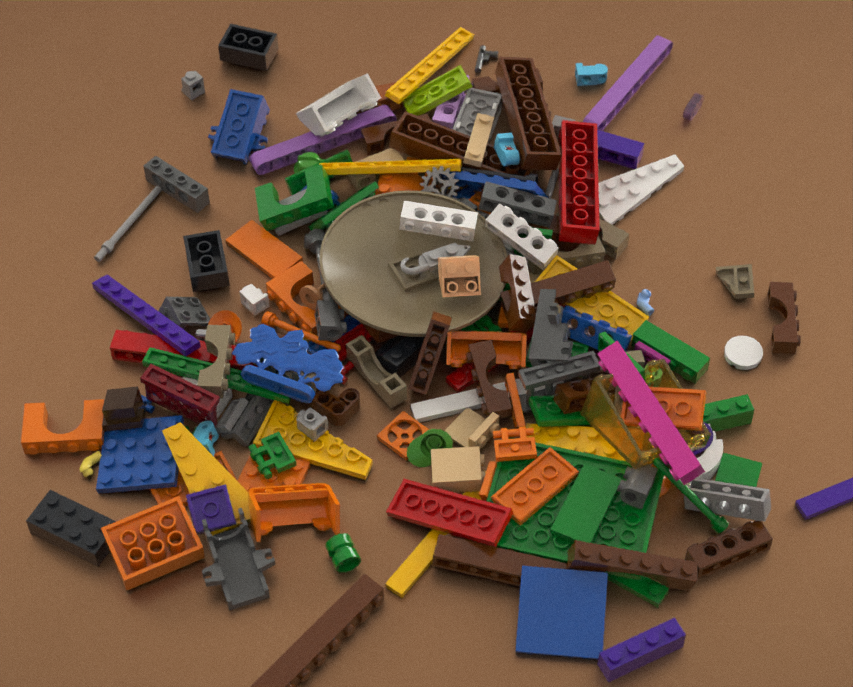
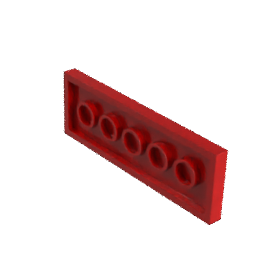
(450, 512)

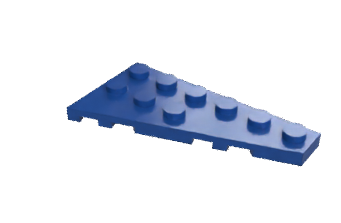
(478, 182)

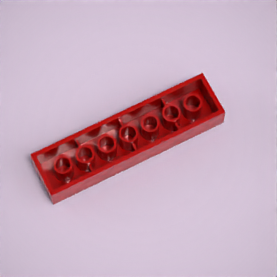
(578, 183)

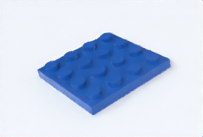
(138, 458)

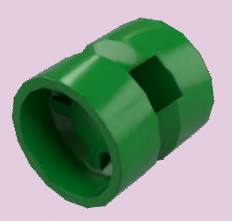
(343, 555)

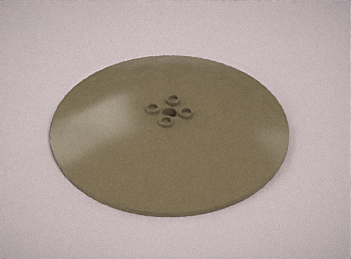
(365, 276)

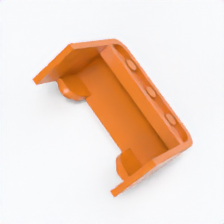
(508, 346)
(292, 506)

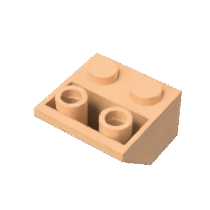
(459, 276)

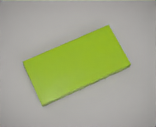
(437, 91)

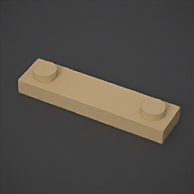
(478, 140)

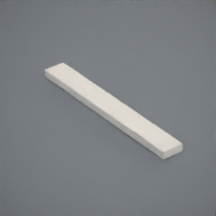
(457, 403)

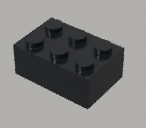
(248, 47)
(206, 260)

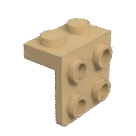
(472, 429)

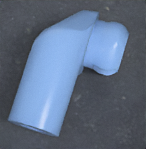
(643, 300)

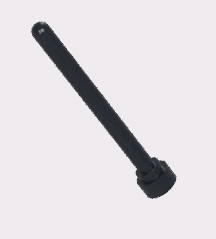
(532, 177)

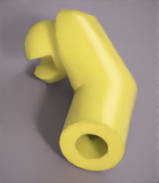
(86, 464)

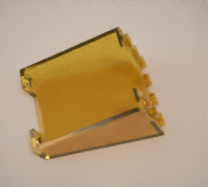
(632, 441)

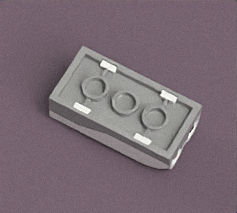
(478, 102)

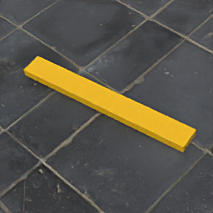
(429, 65)
(378, 167)
(418, 560)

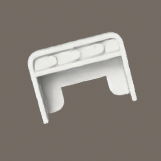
(328, 112)

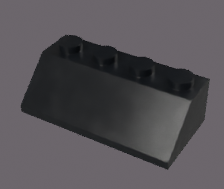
(400, 354)

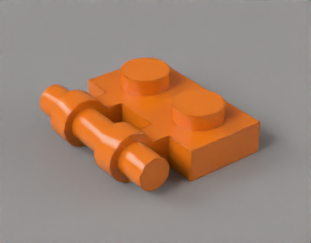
(517, 448)

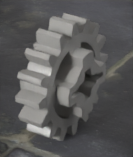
(437, 177)

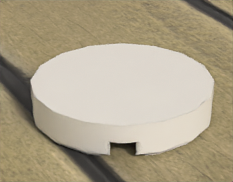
(743, 352)

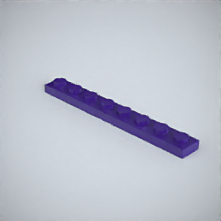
(146, 315)

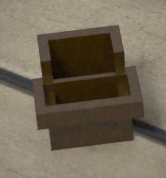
(123, 409)

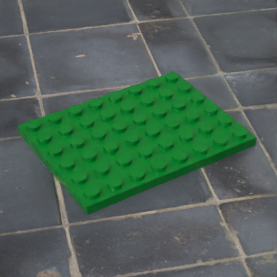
(621, 527)

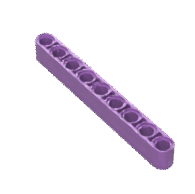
(629, 82)
(288, 151)

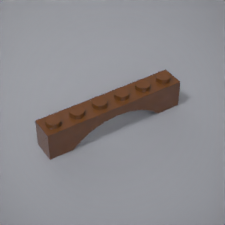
(669, 571)

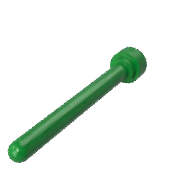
(718, 522)

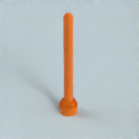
(271, 320)

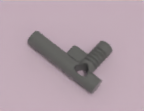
(484, 55)

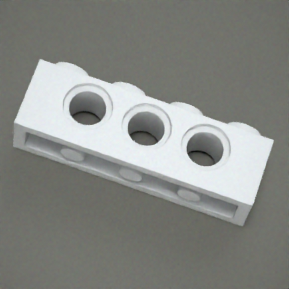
(438, 220)
(539, 257)

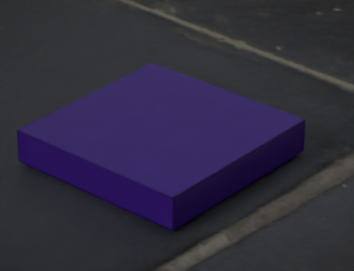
(213, 506)

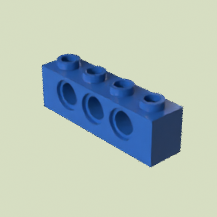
(584, 321)

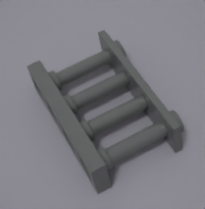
(555, 372)

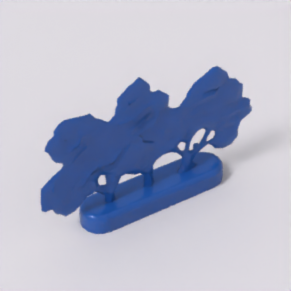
(285, 355)

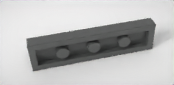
(250, 419)

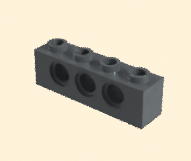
(176, 184)
(531, 207)

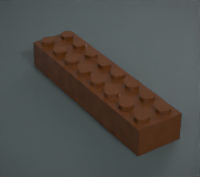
(527, 113)
(434, 142)

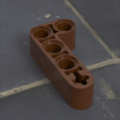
(330, 405)

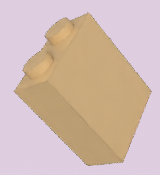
(457, 469)

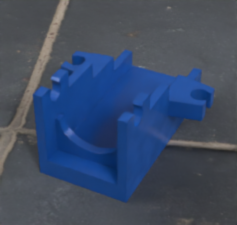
(240, 126)

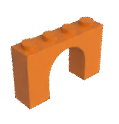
(283, 290)
(85, 437)

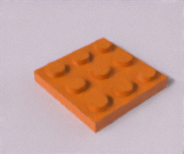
(251, 477)

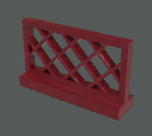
(179, 392)

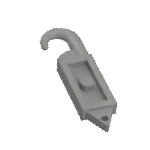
(429, 260)

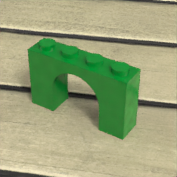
(315, 200)

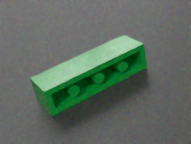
(684, 359)
(729, 413)

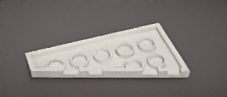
(634, 187)

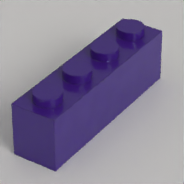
(619, 149)
(641, 649)

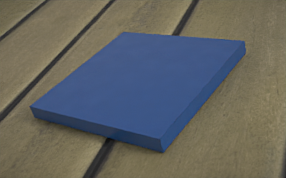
(561, 612)

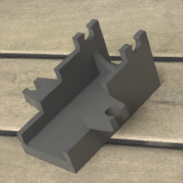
(549, 334)
(237, 565)

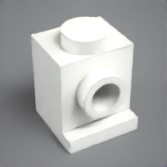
(254, 299)

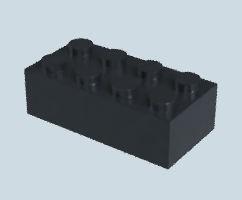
(70, 527)

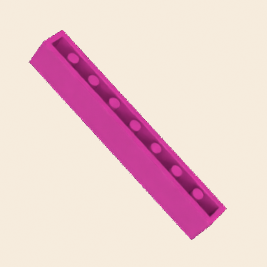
(652, 415)

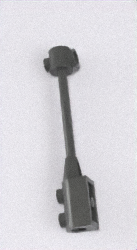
(327, 312)
(637, 486)

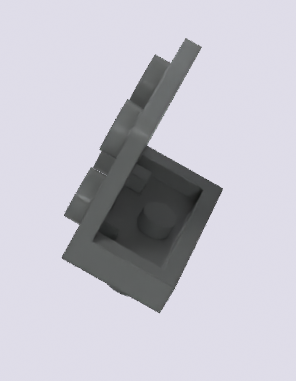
(184, 311)

